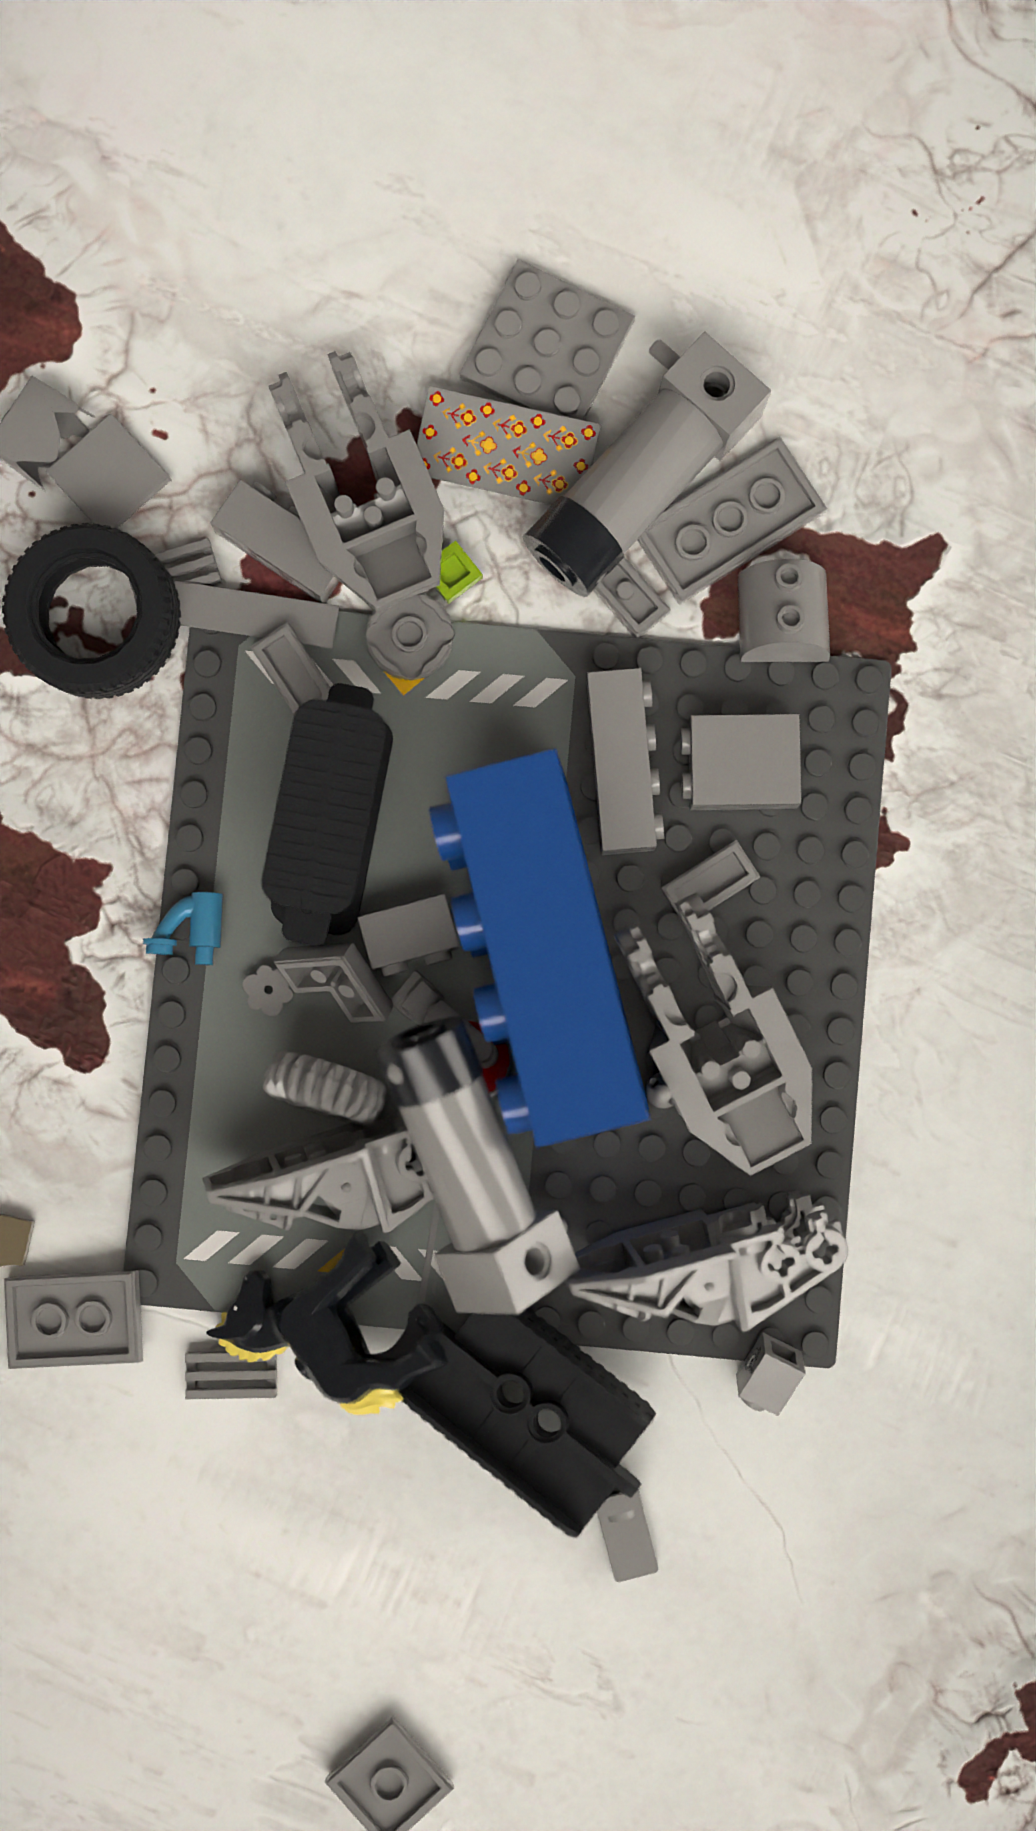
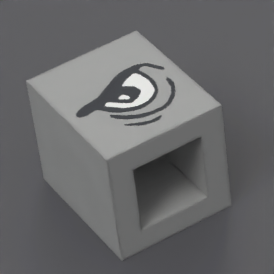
(770, 1375)

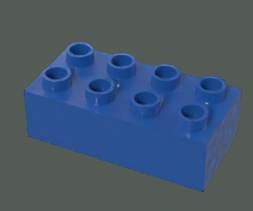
(546, 950)

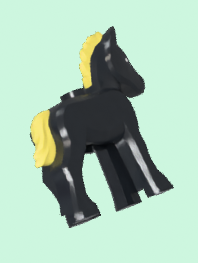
(326, 1334)

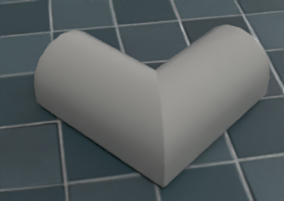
(342, 972)

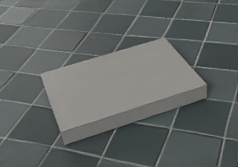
(73, 1319)

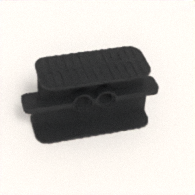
(327, 815)
(556, 1472)

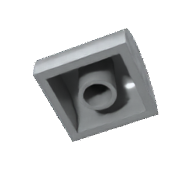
(783, 612)

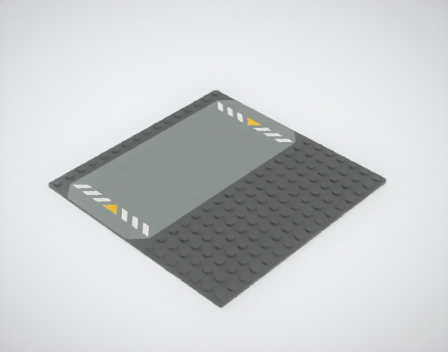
(490, 703)

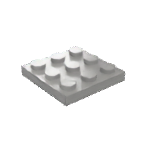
(546, 344)

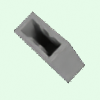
(742, 762)

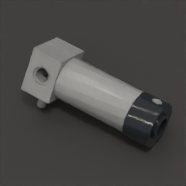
(698, 415)
(500, 1246)

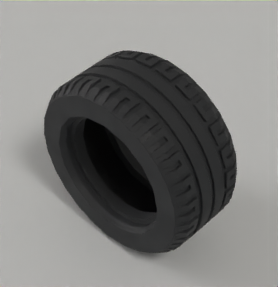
(47, 567)

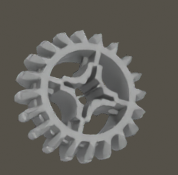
(325, 1088)

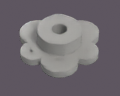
(255, 987)

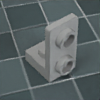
(627, 1536)

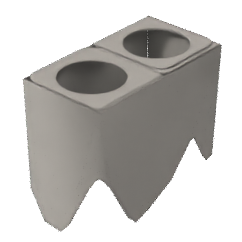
(34, 429)

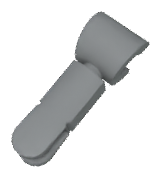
(423, 1003)

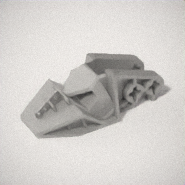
(385, 545)
(739, 1077)
(356, 1170)
(712, 1264)

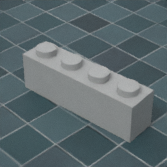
(622, 761)

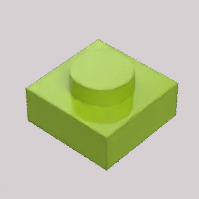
(457, 573)

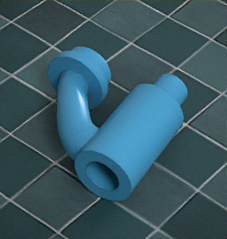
(205, 926)

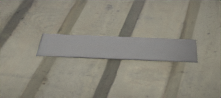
(255, 613)

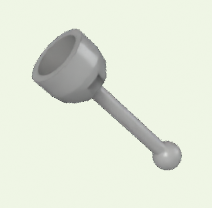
(660, 1094)

